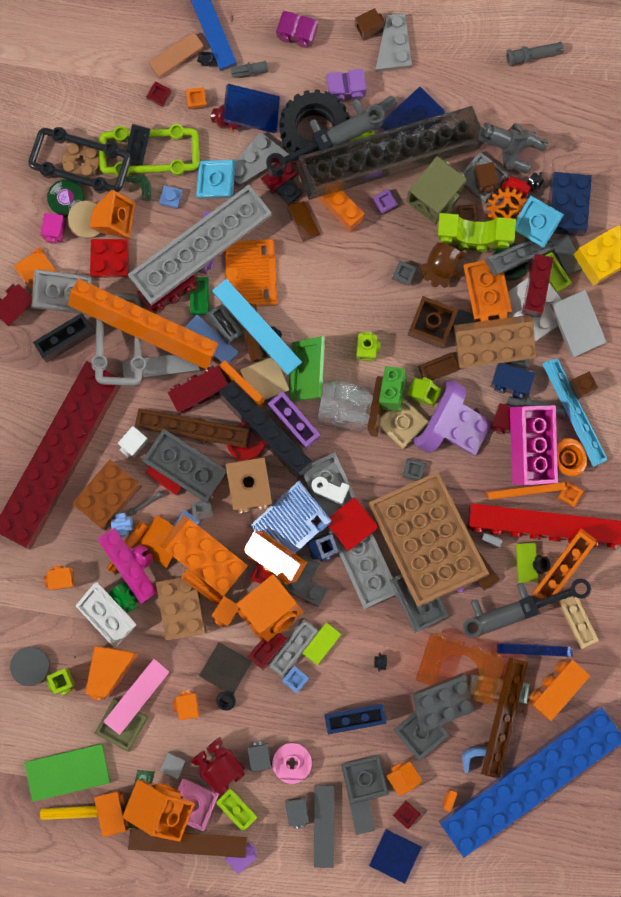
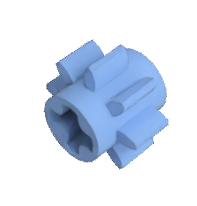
(122, 524)

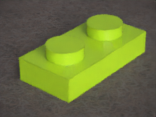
(236, 809)

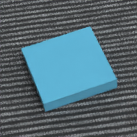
(216, 179)
(537, 221)

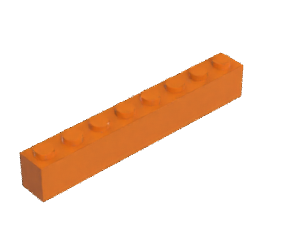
(142, 324)

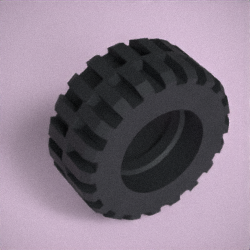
(304, 106)

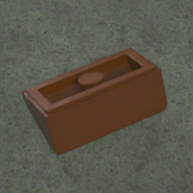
(303, 220)

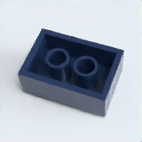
(571, 197)

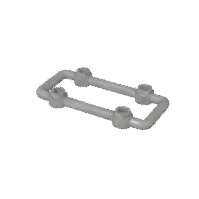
(99, 361)

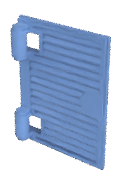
(291, 519)

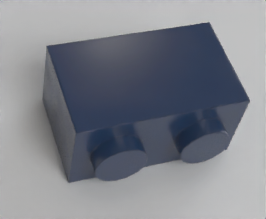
(512, 380)

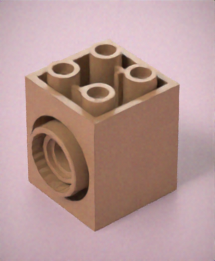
(245, 496)

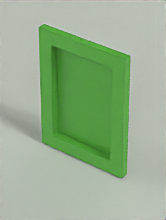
(307, 379)

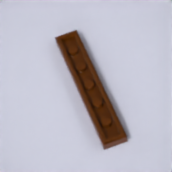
(192, 428)
(504, 718)
(190, 844)

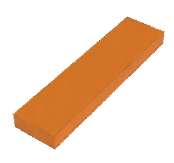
(524, 490)

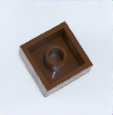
(432, 322)

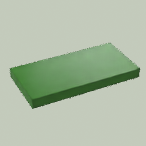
(67, 772)

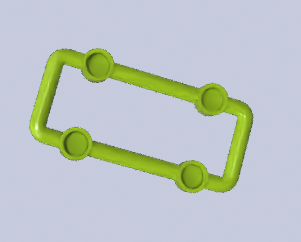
(176, 167)

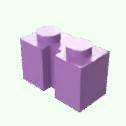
(347, 85)

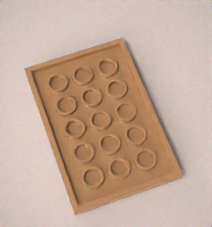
(428, 539)

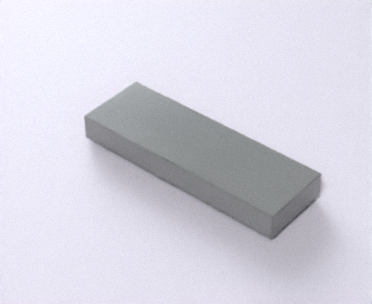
(293, 648)

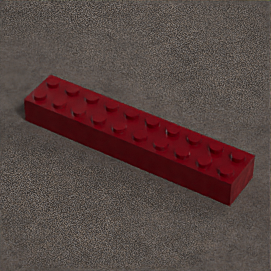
(56, 457)

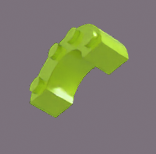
(476, 235)

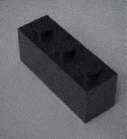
(64, 337)

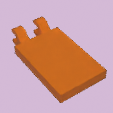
(486, 293)

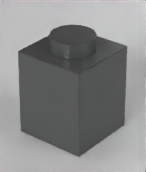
(259, 756)
(297, 812)

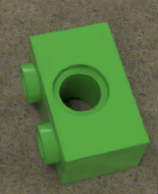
(392, 389)

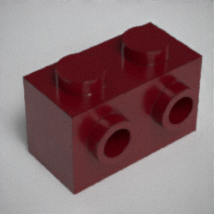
(14, 303)

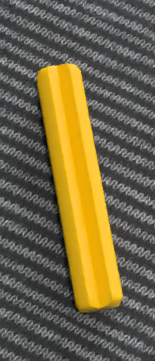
(68, 812)

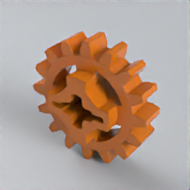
(514, 206)

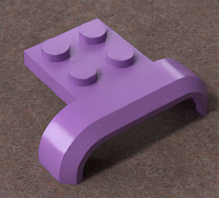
(454, 423)

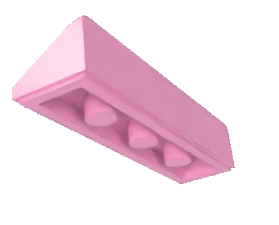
(136, 696)

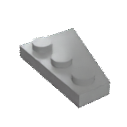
(394, 47)
(253, 159)

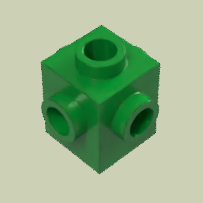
(124, 597)

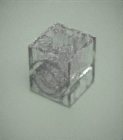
(344, 406)

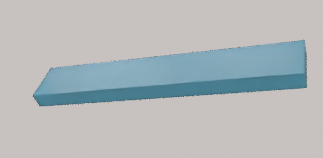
(257, 327)
(575, 412)

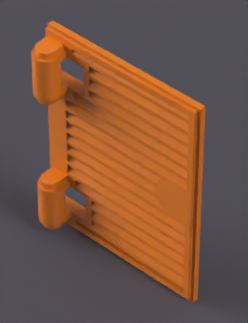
(252, 271)

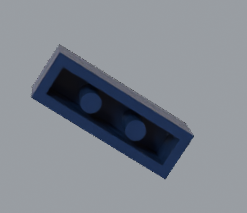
(355, 718)

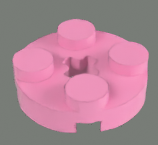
(284, 771)

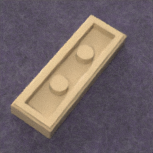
(578, 621)

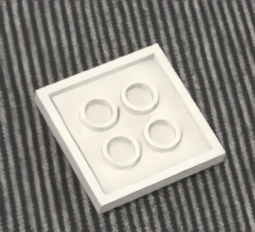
(547, 321)

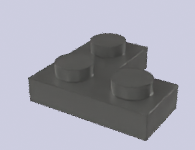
(305, 586)

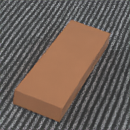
(176, 55)

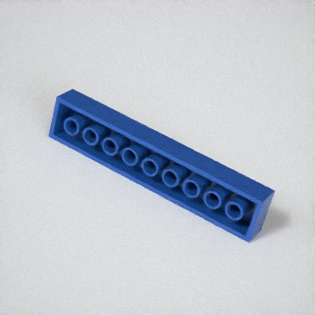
(531, 781)

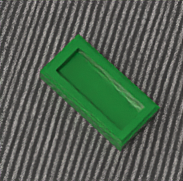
(200, 297)

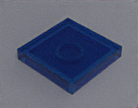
(395, 856)

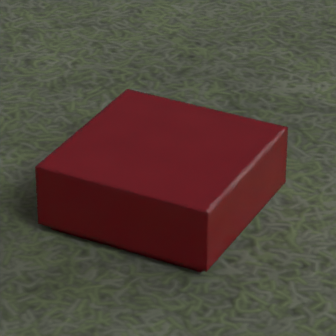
(158, 94)
(406, 814)

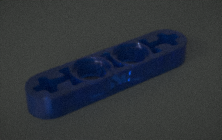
(535, 650)

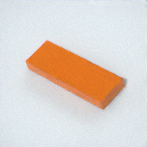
(232, 375)

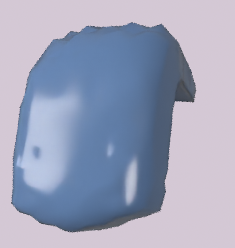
(472, 752)

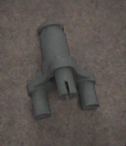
(512, 143)

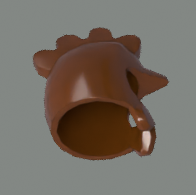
(442, 264)

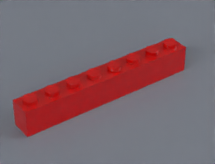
(542, 524)

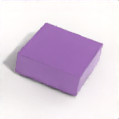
(385, 201)

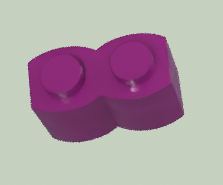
(297, 29)

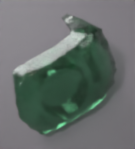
(144, 183)

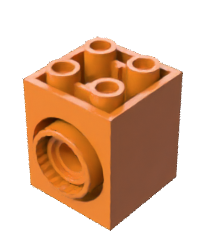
(269, 609)
(158, 810)

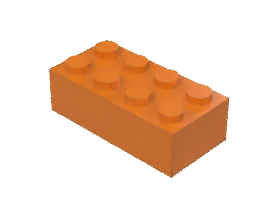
(203, 555)

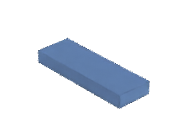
(223, 351)

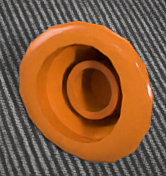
(571, 457)

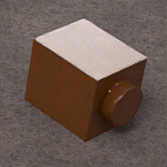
(369, 24)
(486, 178)
(584, 385)

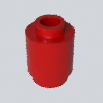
(519, 184)

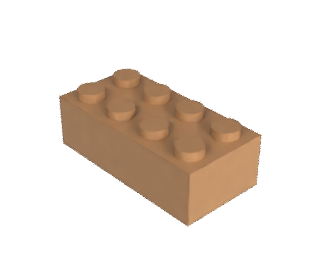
(495, 341)

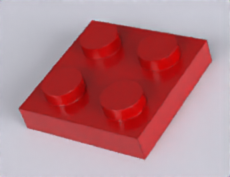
(109, 258)

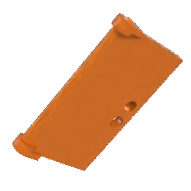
(26, 267)

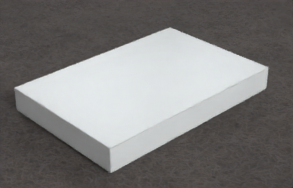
(105, 615)

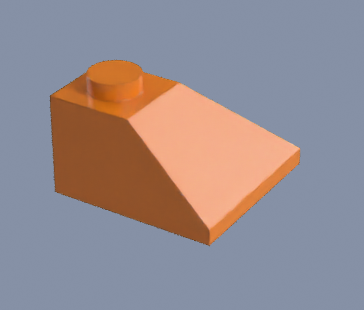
(113, 215)
(153, 538)

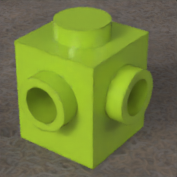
(367, 346)
(424, 391)
(61, 682)

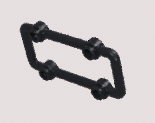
(60, 136)

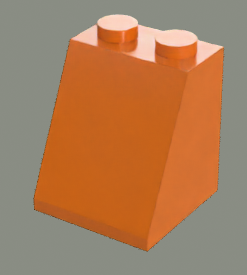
(108, 670)

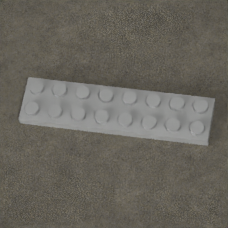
(200, 244)
(364, 561)

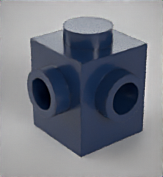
(322, 547)

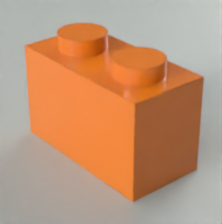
(110, 812)

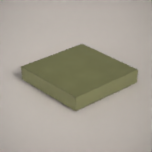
(129, 734)

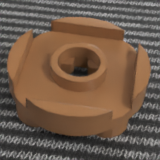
(76, 152)

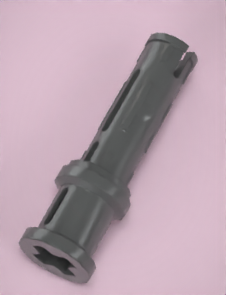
(526, 54)

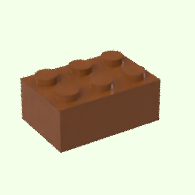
(106, 494)

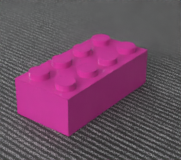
(533, 445)

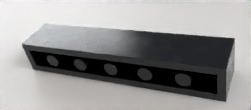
(265, 429)

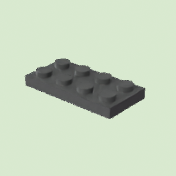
(185, 466)

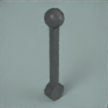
(132, 511)

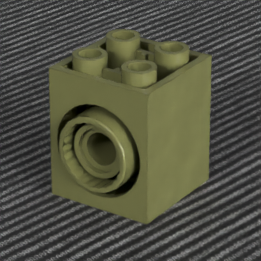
(436, 190)

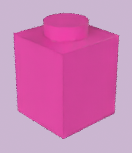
(53, 228)

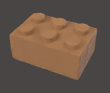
(180, 609)

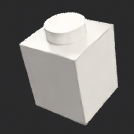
(132, 442)

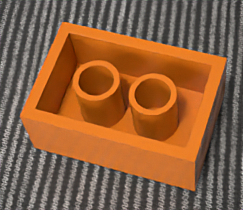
(558, 688)

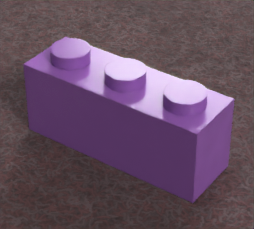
(294, 420)

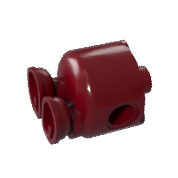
(220, 769)

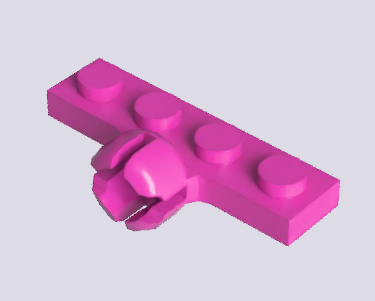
(129, 564)

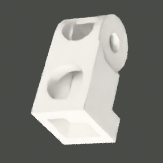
(329, 491)

